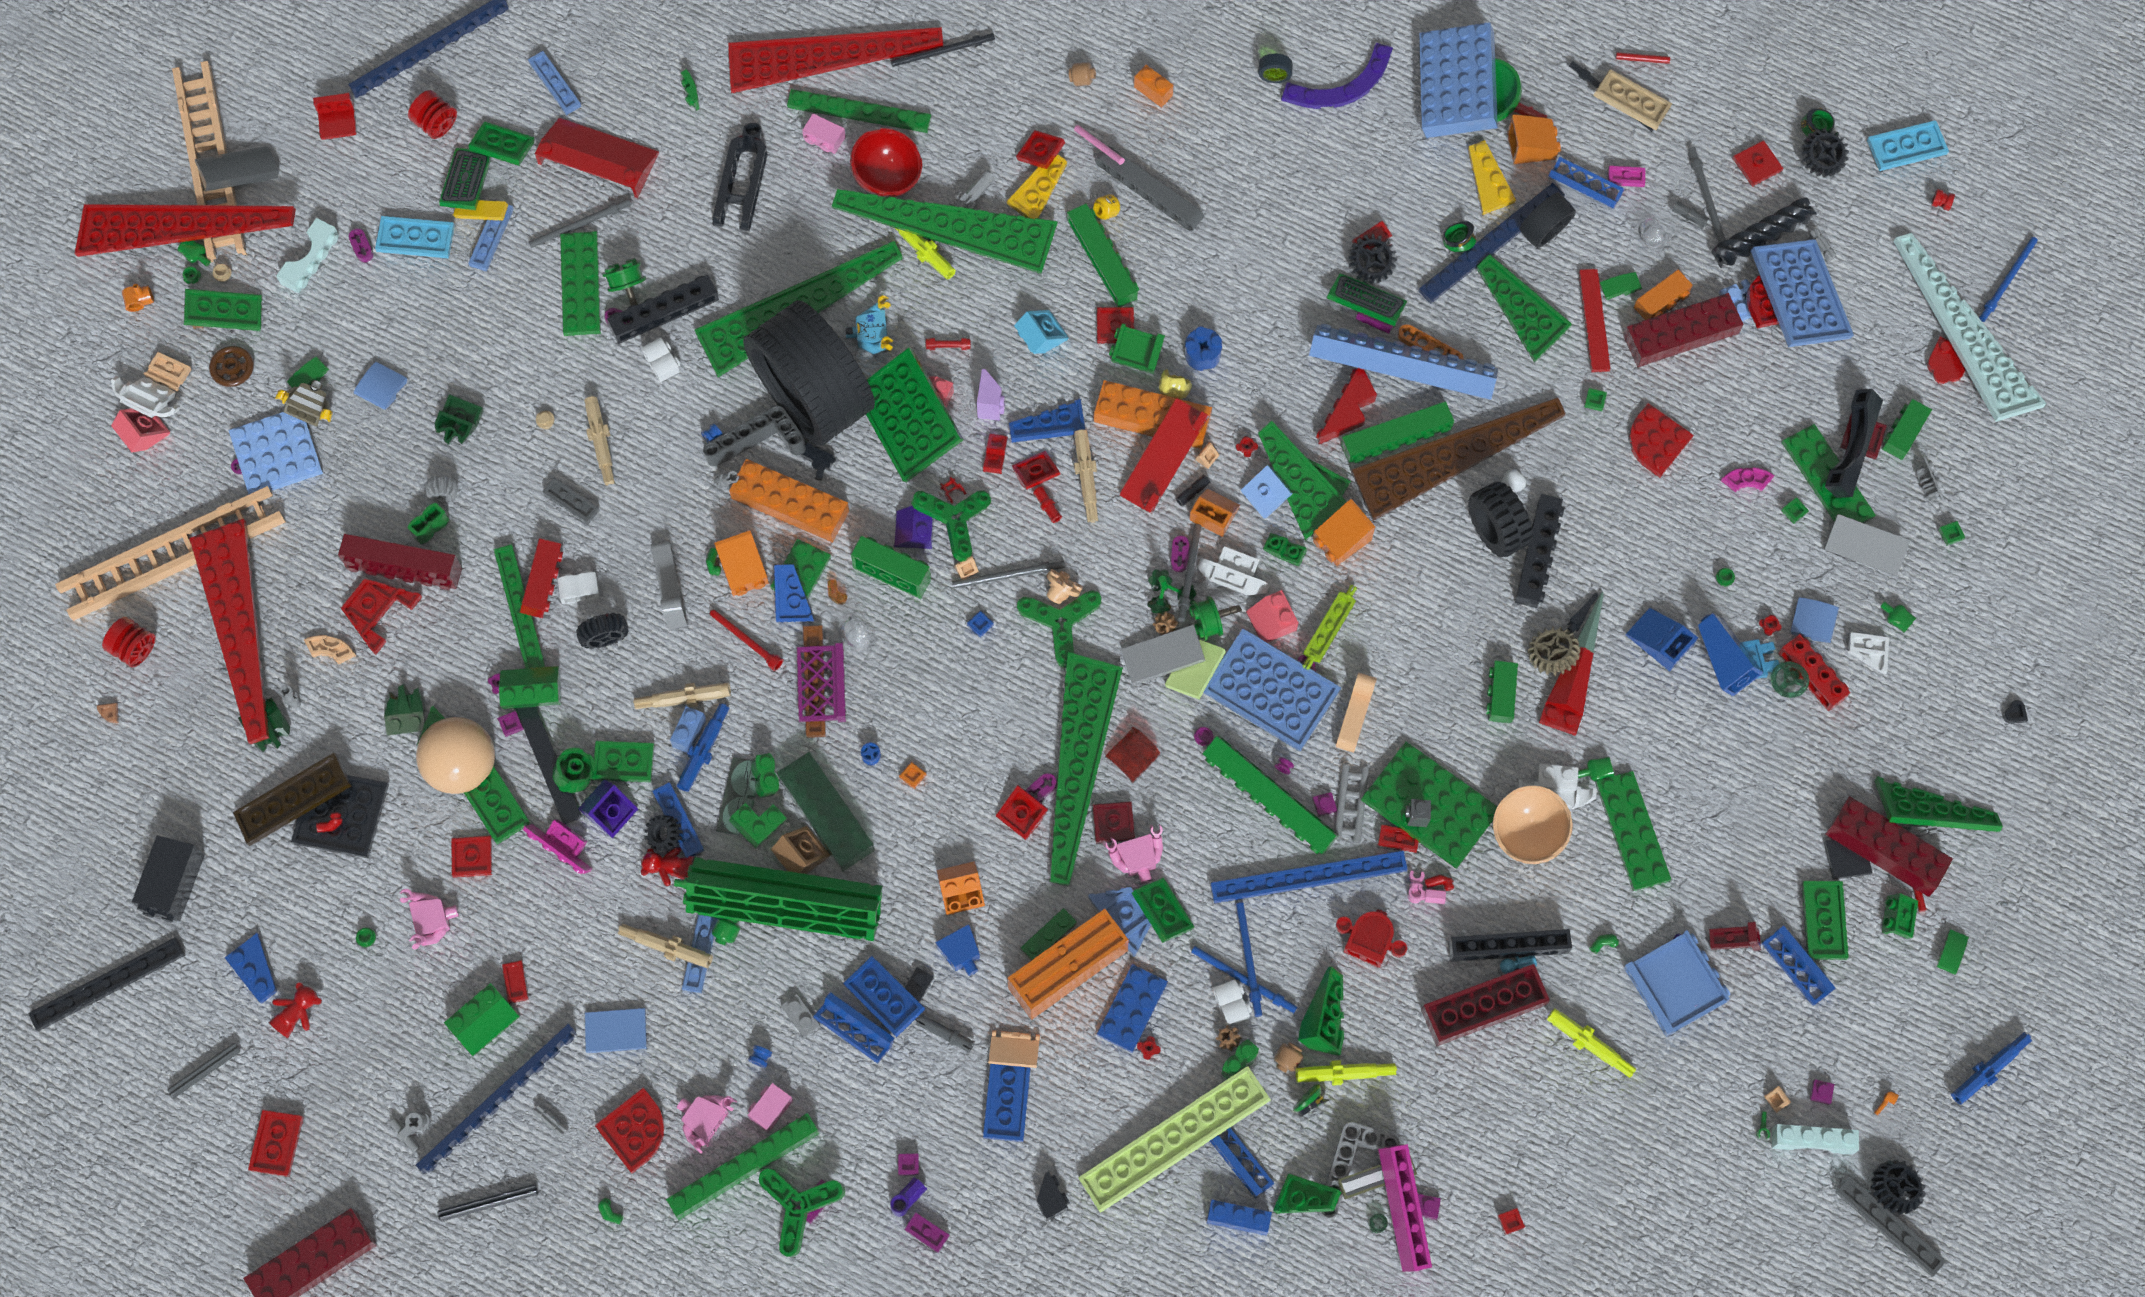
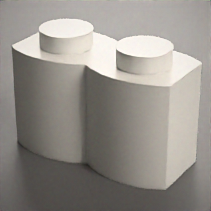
(660, 359)
(578, 587)
(1231, 1002)

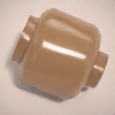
(1082, 74)
(1288, 1057)

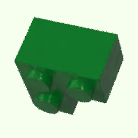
(757, 828)

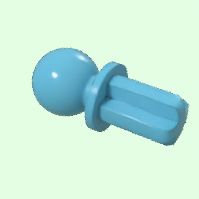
(1508, 965)

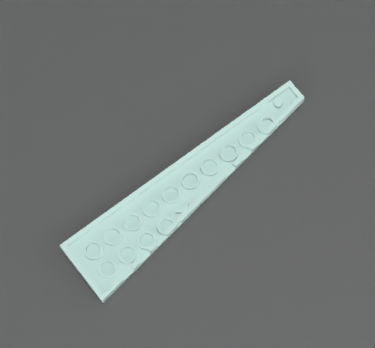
(1982, 356)

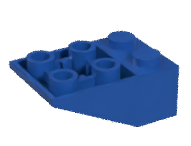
(1662, 638)

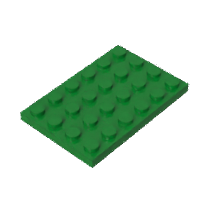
(910, 416)
(1457, 810)

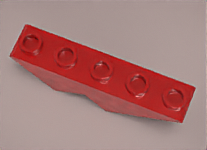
(1347, 412)

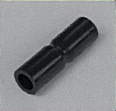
(1191, 491)

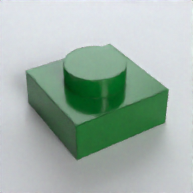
(1595, 399)
(1795, 510)
(1951, 533)

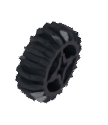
(1834, 165)
(1367, 254)
(602, 630)
(1903, 1184)

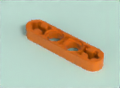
(1432, 342)

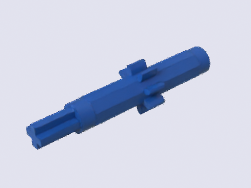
(700, 753)
(1986, 1072)

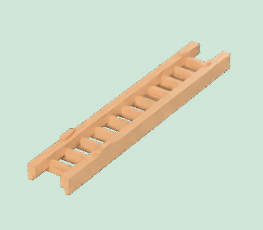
(192, 148)
(141, 580)

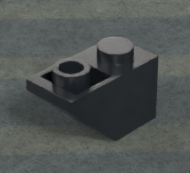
(1050, 1199)

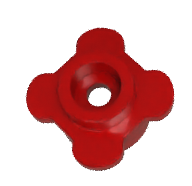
(1246, 441)
(1771, 619)
(1147, 1054)

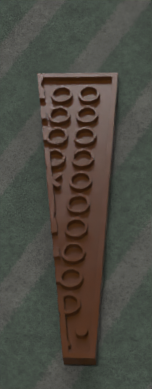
(1413, 472)

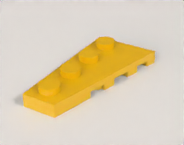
(1490, 182)
(1037, 189)

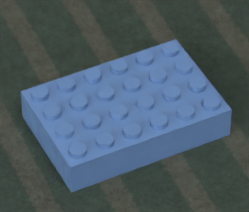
(1458, 80)

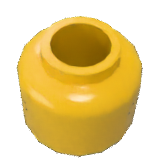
(1106, 207)

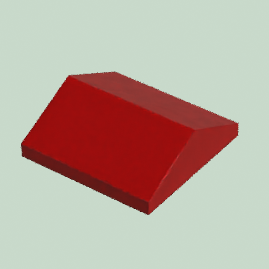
(1035, 470)
(1022, 812)

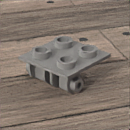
(1926, 475)

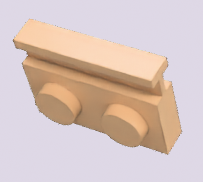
(167, 371)

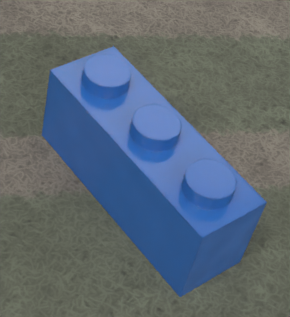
(1239, 1217)

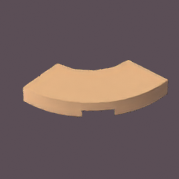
(329, 646)

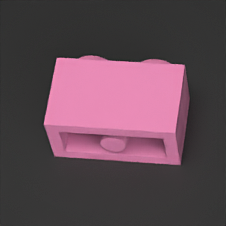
(823, 134)
(769, 1107)

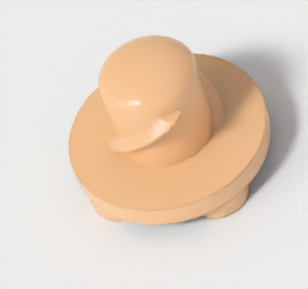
(1061, 586)

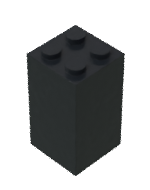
(168, 879)

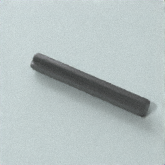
(203, 1070)

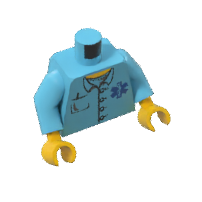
(871, 328)

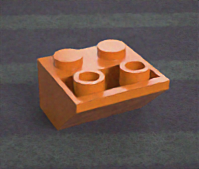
(1214, 512)
(960, 888)

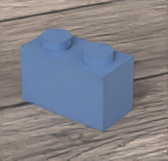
(688, 729)

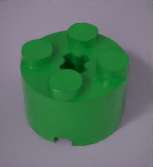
(573, 770)

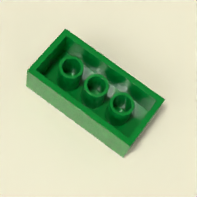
(891, 567)

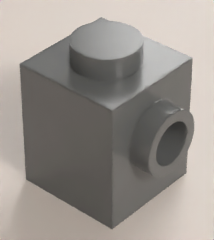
(1418, 813)

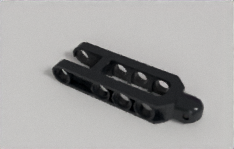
(750, 142)

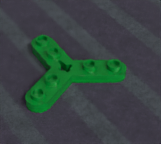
(956, 528)
(1070, 613)
(795, 1220)

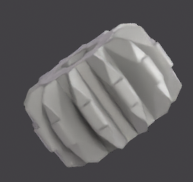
(441, 489)

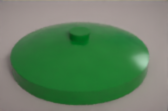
(1507, 89)

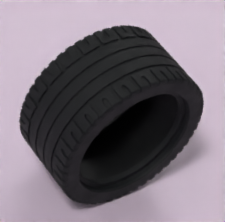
(809, 372)

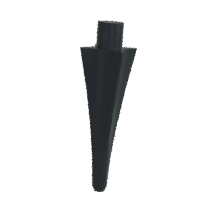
(1577, 620)

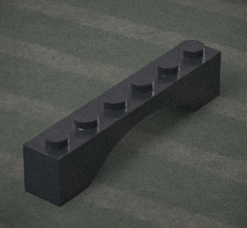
(1865, 411)

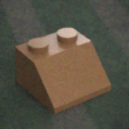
(800, 851)

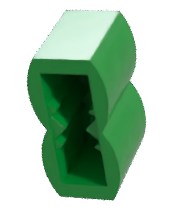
(431, 521)
(766, 779)
(1244, 1056)

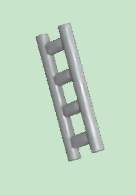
(1342, 811)

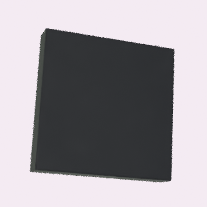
(1845, 862)

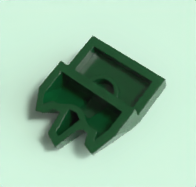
(458, 419)
(404, 712)
(277, 726)

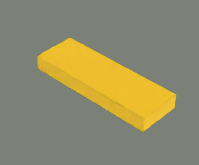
(485, 211)

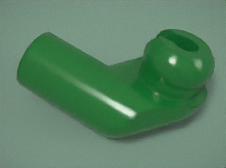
(710, 562)
(1606, 939)
(606, 1212)

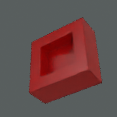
(1511, 1221)

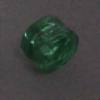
(1384, 1222)

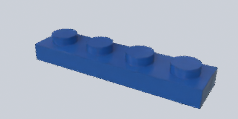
(671, 806)

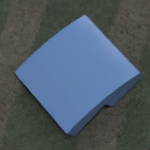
(380, 385)
(1814, 620)

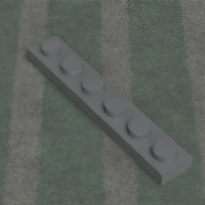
(1890, 1226)

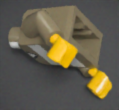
(306, 403)

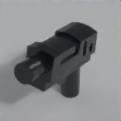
(820, 460)

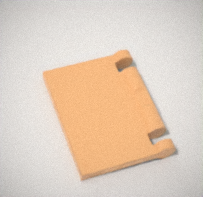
(1014, 1049)

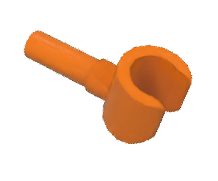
(1890, 1097)

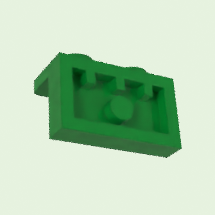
(1900, 915)

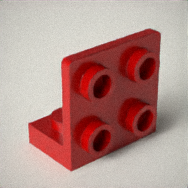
(335, 116)

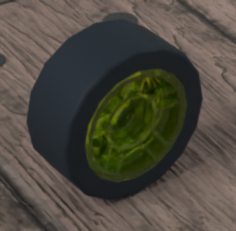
(1275, 68)

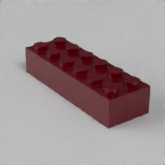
(1683, 330)
(400, 562)
(1889, 846)
(1485, 1005)
(312, 1258)

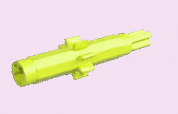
(928, 252)
(1584, 1038)
(1337, 1073)

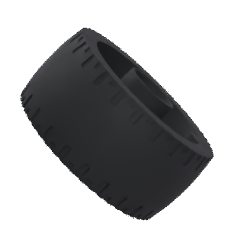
(1547, 220)

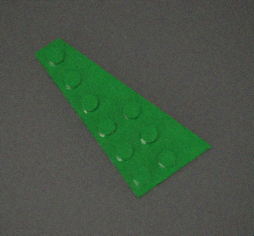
(1530, 316)
(1313, 496)
(1930, 809)

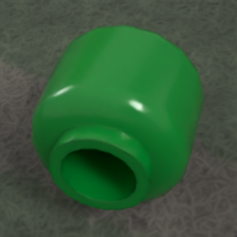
(725, 931)

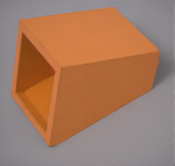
(1532, 139)
(1344, 533)
(741, 563)

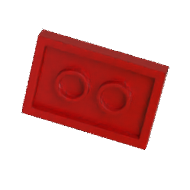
(275, 1143)

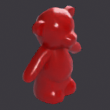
(665, 865)
(295, 1009)

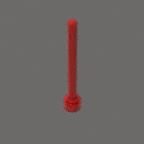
(774, 661)

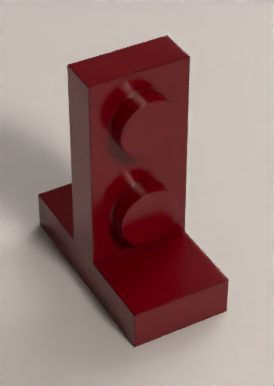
(1736, 937)

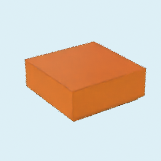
(912, 775)

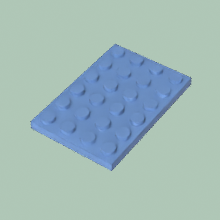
(1802, 293)
(1271, 690)

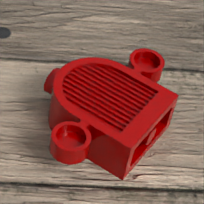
(1371, 937)

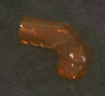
(834, 594)

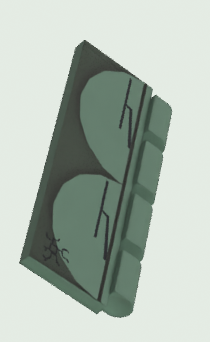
(737, 791)

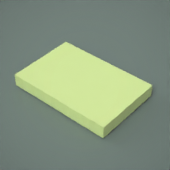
(1195, 678)

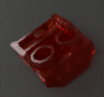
(1133, 754)

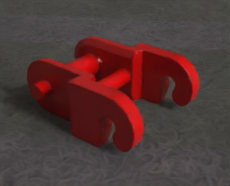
(956, 486)

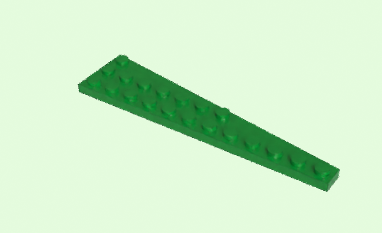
(992, 235)
(724, 337)
(1086, 714)

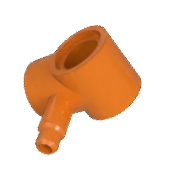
(137, 297)

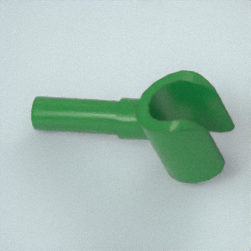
(1763, 1126)

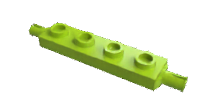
(1329, 627)

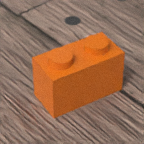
(1153, 86)

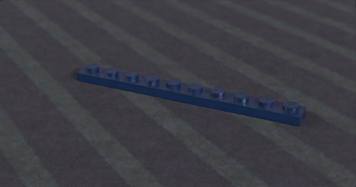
(427, 47)
(1487, 245)
(491, 1104)

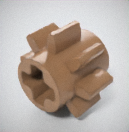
(1165, 623)
(1225, 1034)

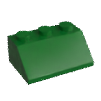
(529, 687)
(481, 1019)

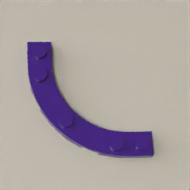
(1344, 94)

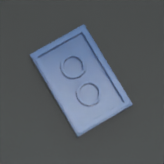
(615, 1030)

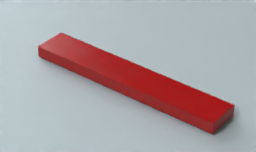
(1594, 320)

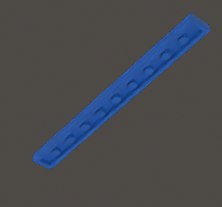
(1308, 877)

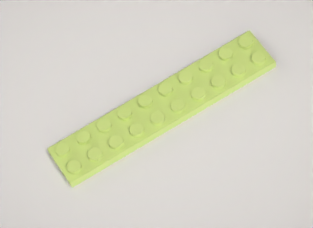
(1174, 1139)

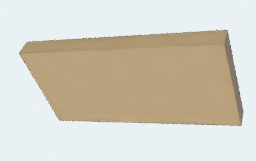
(1632, 99)

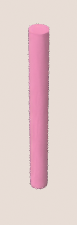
(1093, 140)

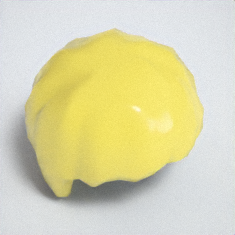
(1174, 385)

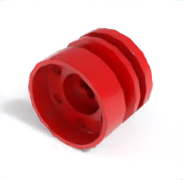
(432, 114)
(128, 642)

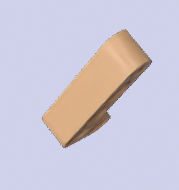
(1356, 712)

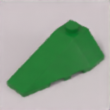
(1322, 1021)

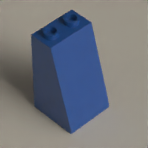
(1728, 656)

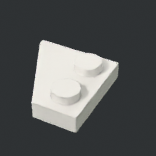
(1870, 650)

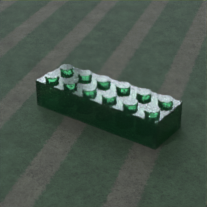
(825, 811)

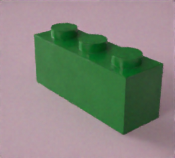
(1906, 429)
(1502, 691)

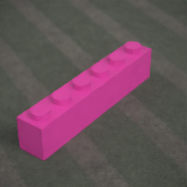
(1405, 1208)

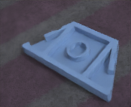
(1126, 914)

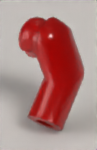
(331, 825)
(1442, 880)

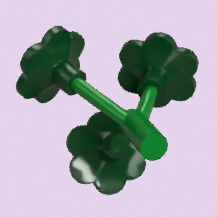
(1161, 581)

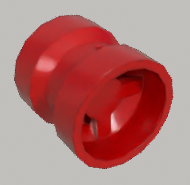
(1943, 200)

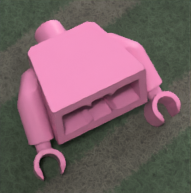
(1137, 855)
(429, 917)
(703, 1117)

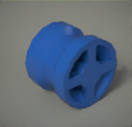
(712, 433)
(870, 749)
(760, 1056)

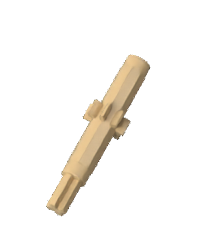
(598, 433)
(1085, 468)
(689, 695)
(672, 947)

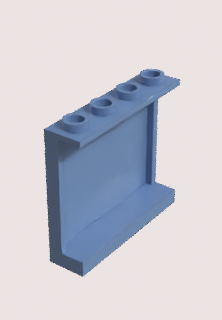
(1676, 981)

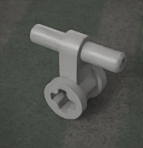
(413, 1122)

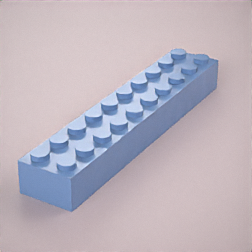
(1404, 361)

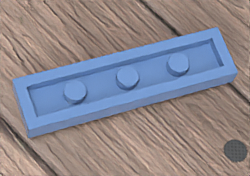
(554, 83)
(489, 241)

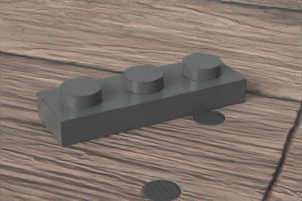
(571, 501)

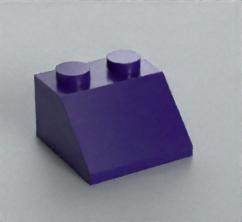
(913, 529)
(608, 808)

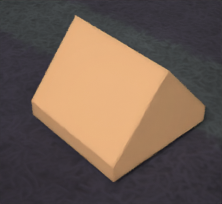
(1207, 456)
(966, 568)
(1777, 1099)

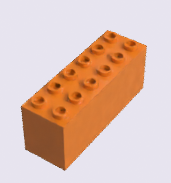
(1068, 964)

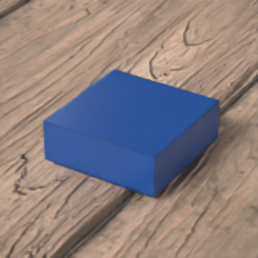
(980, 624)

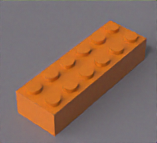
(1139, 410)
(789, 500)

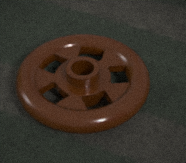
(219, 357)

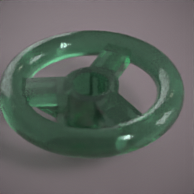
(1790, 673)

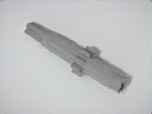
(969, 198)

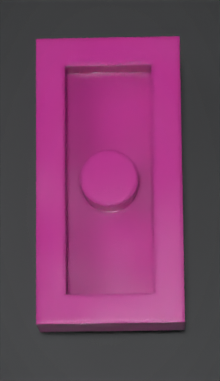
(1627, 176)

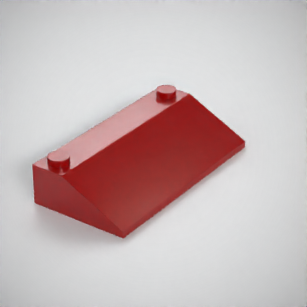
(597, 154)

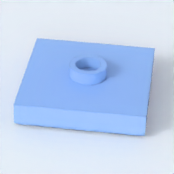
(1266, 491)

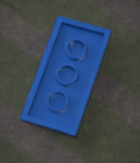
(884, 996)
(1132, 1008)
(1006, 1103)

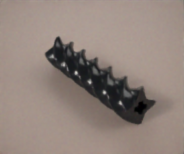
(1767, 229)

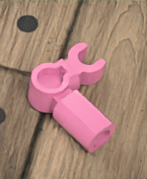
(1417, 893)

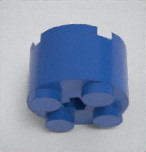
(1211, 344)

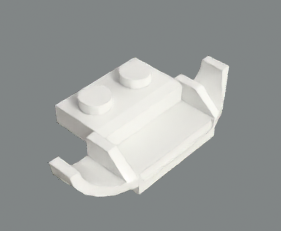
(145, 396)
(1234, 572)
(1563, 782)

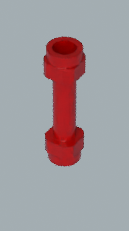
(964, 343)

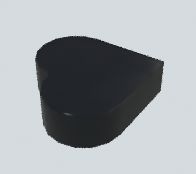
(2015, 713)

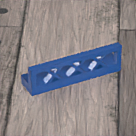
(1582, 188)
(1803, 960)
(857, 1022)
(1236, 1165)

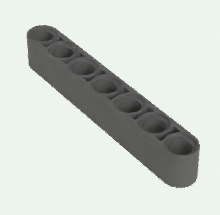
(1151, 190)

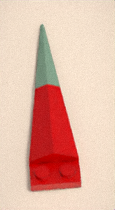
(1567, 699)

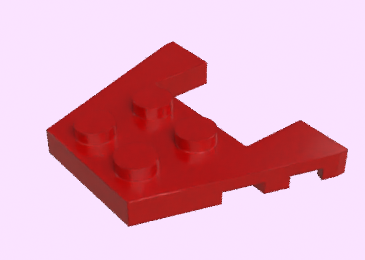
(370, 604)

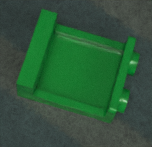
(1136, 349)

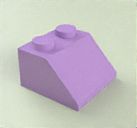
(990, 398)

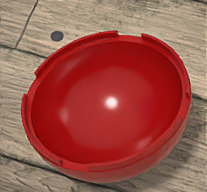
(885, 163)

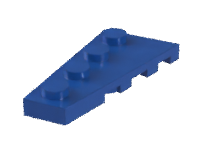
(1049, 424)

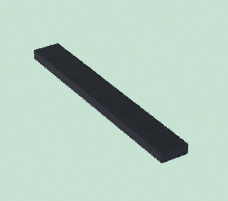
(546, 760)
(106, 984)

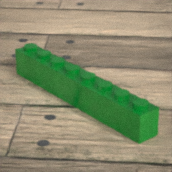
(1270, 794)
(742, 1166)

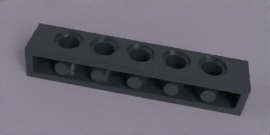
(658, 317)
(1546, 506)
(1510, 945)

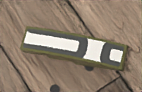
(1364, 1181)

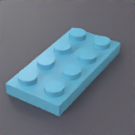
(1907, 145)
(415, 237)

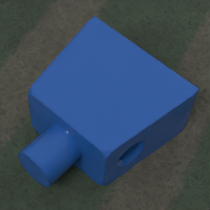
(960, 950)

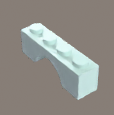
(296, 274)
(1799, 1137)

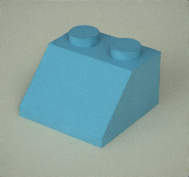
(1040, 331)

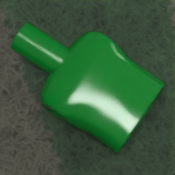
(193, 252)
(1898, 616)
(1597, 769)

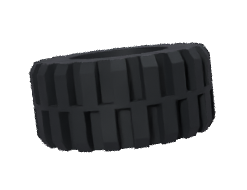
(1500, 519)

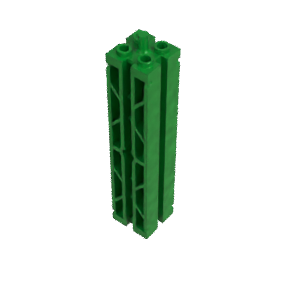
(782, 898)

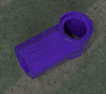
(908, 1196)

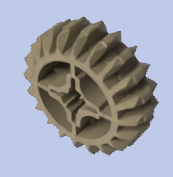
(1548, 643)

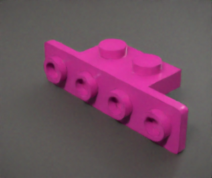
(562, 842)

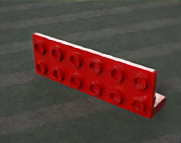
(1164, 455)

